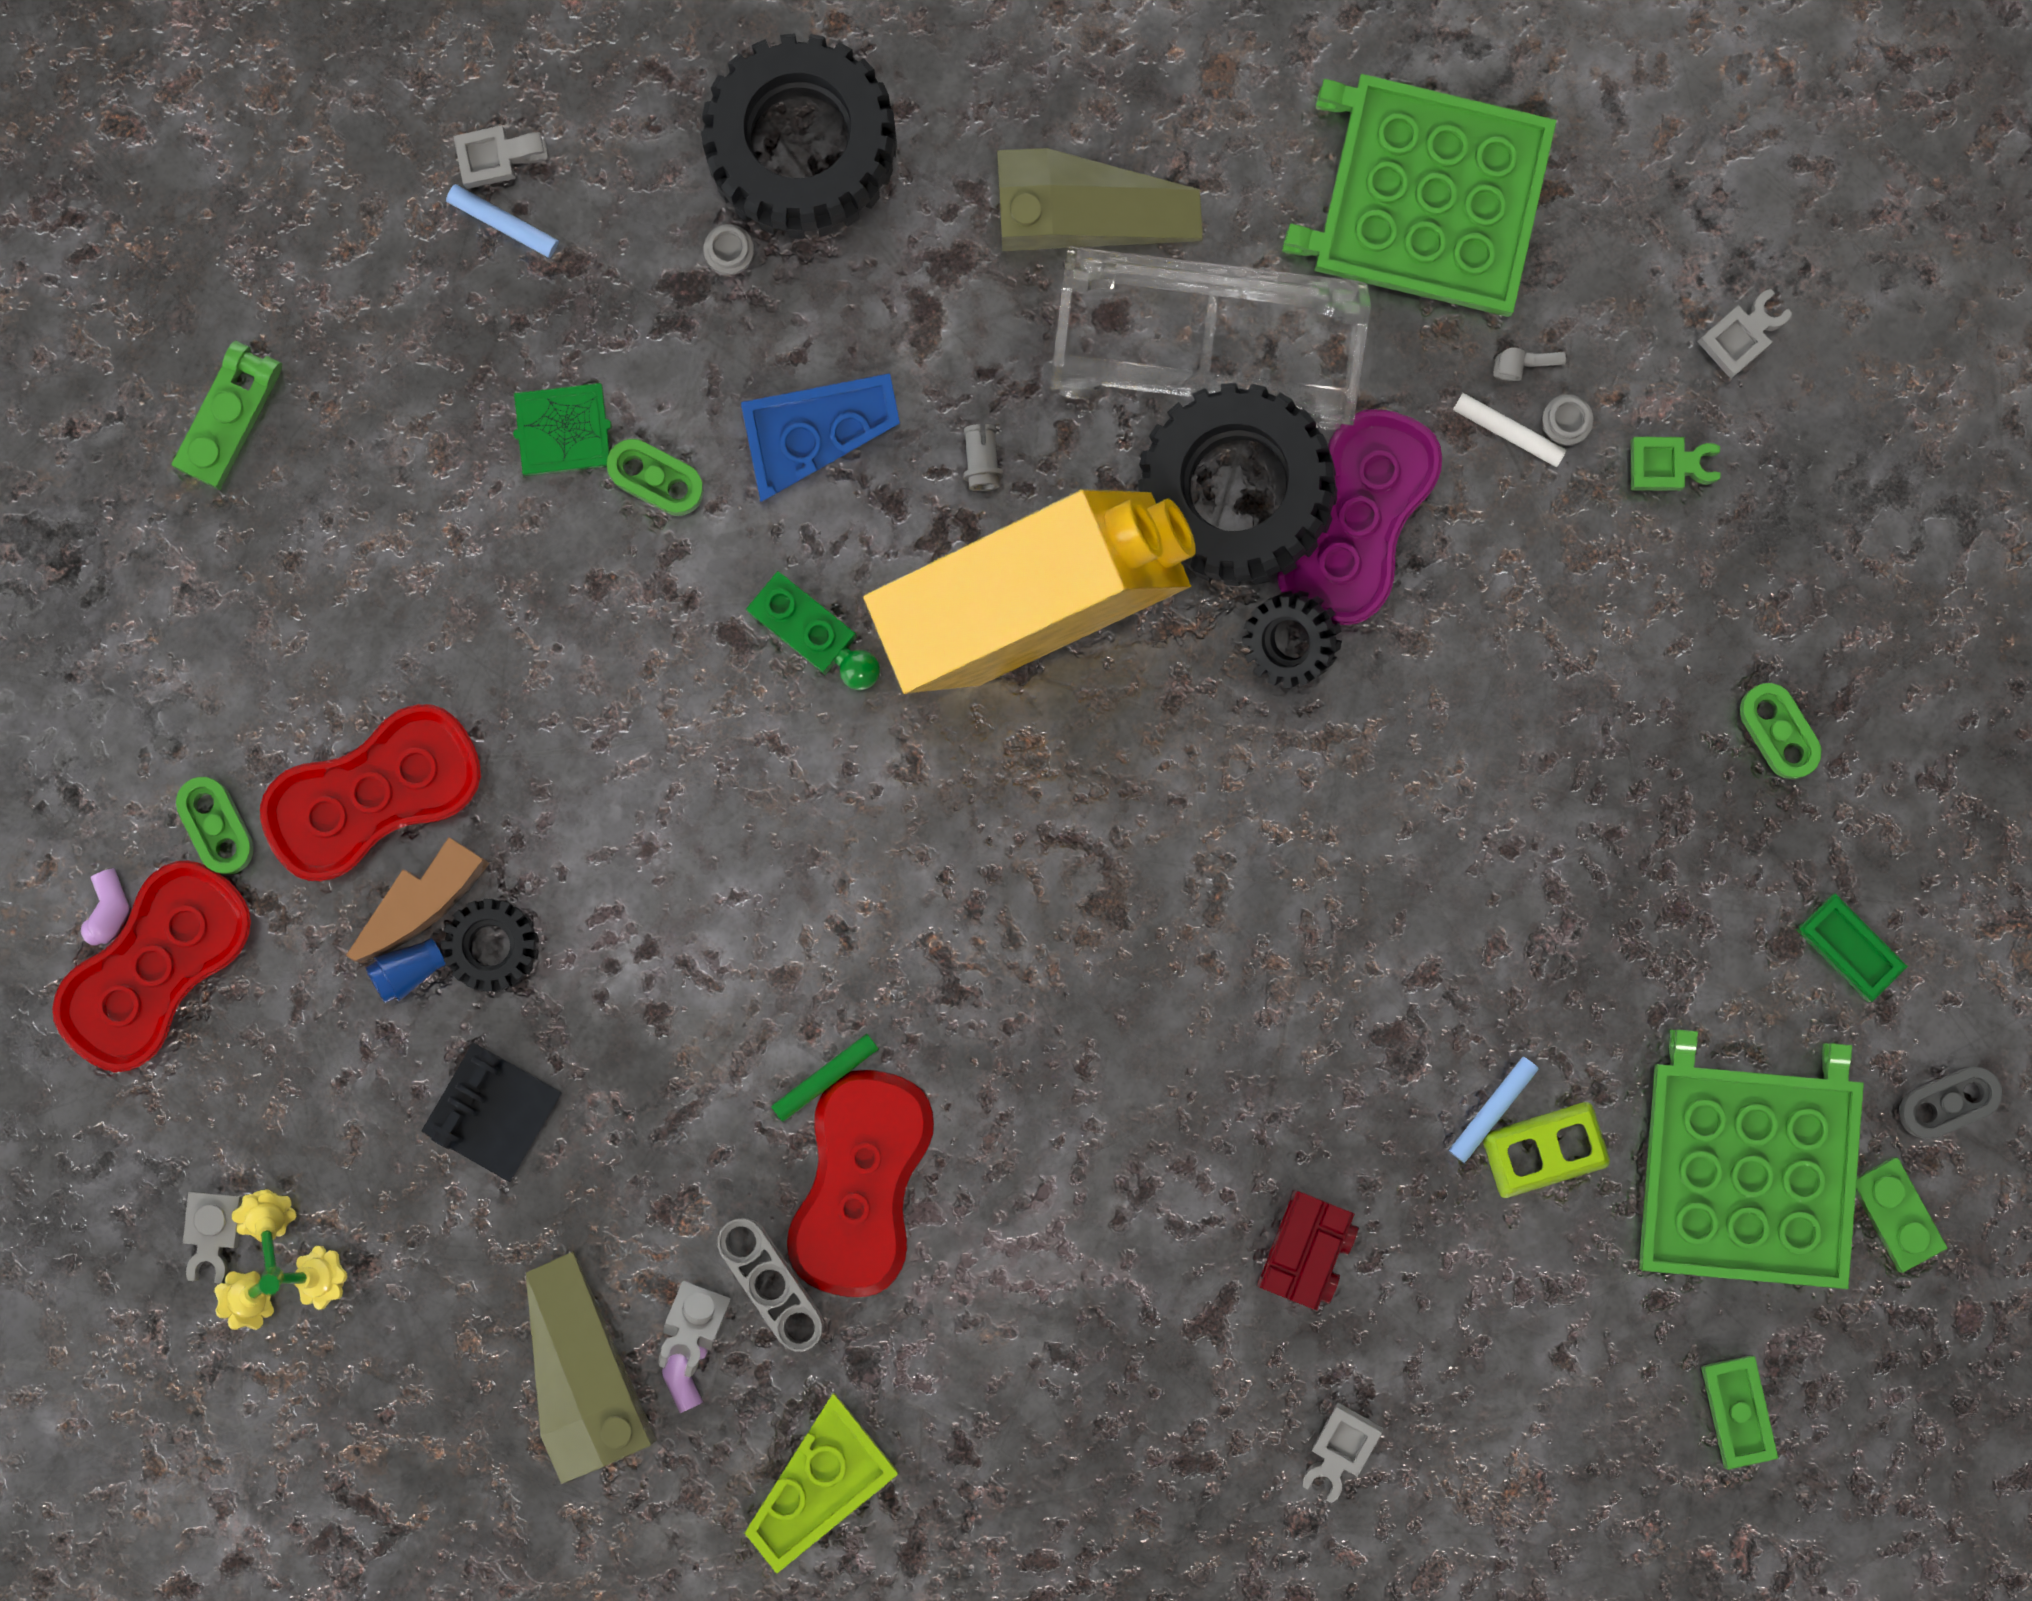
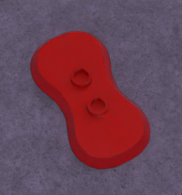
(335, 810)
(125, 997)
(852, 1222)

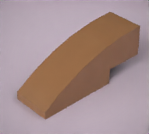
(418, 903)

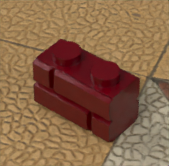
(1307, 1251)

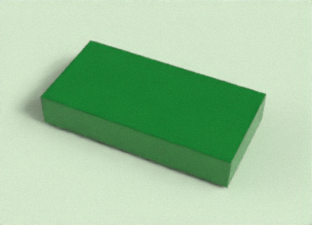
(1851, 948)

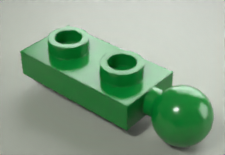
(813, 632)

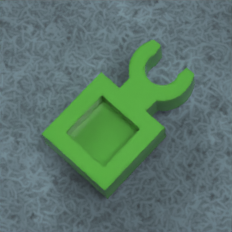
(1663, 463)

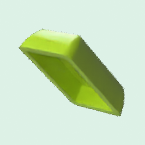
(1544, 1132)

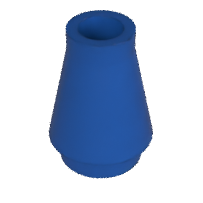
(404, 969)

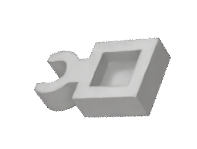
(1741, 337)
(210, 1228)
(692, 1323)
(1344, 1446)

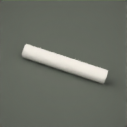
(1509, 430)

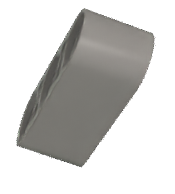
(747, 1271)

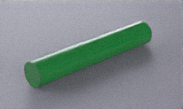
(824, 1077)

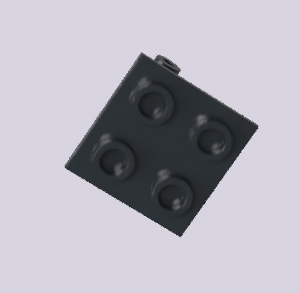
(491, 1112)

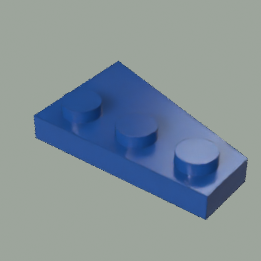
(813, 427)

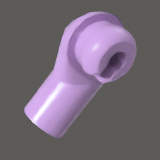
(109, 913)
(680, 1386)

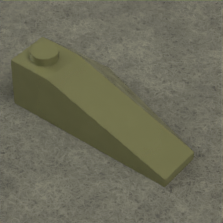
(1079, 202)
(581, 1383)

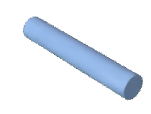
(502, 220)
(1493, 1109)

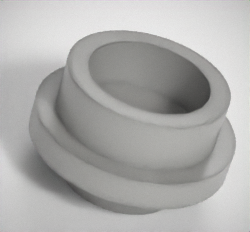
(728, 249)
(1567, 420)

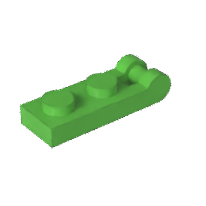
(226, 416)

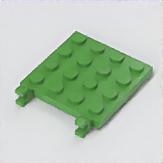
(1430, 194)
(1751, 1171)

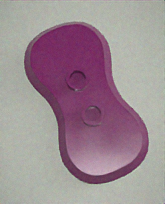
(1382, 475)

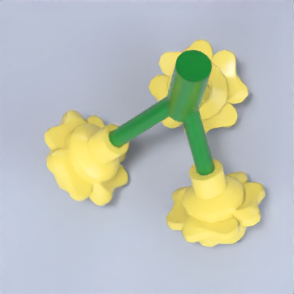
(247, 1296)

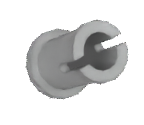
(981, 458)

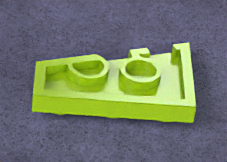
(820, 1486)

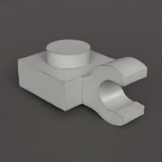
(489, 155)

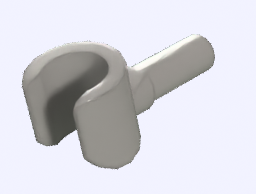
(1512, 360)

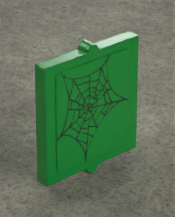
(562, 429)

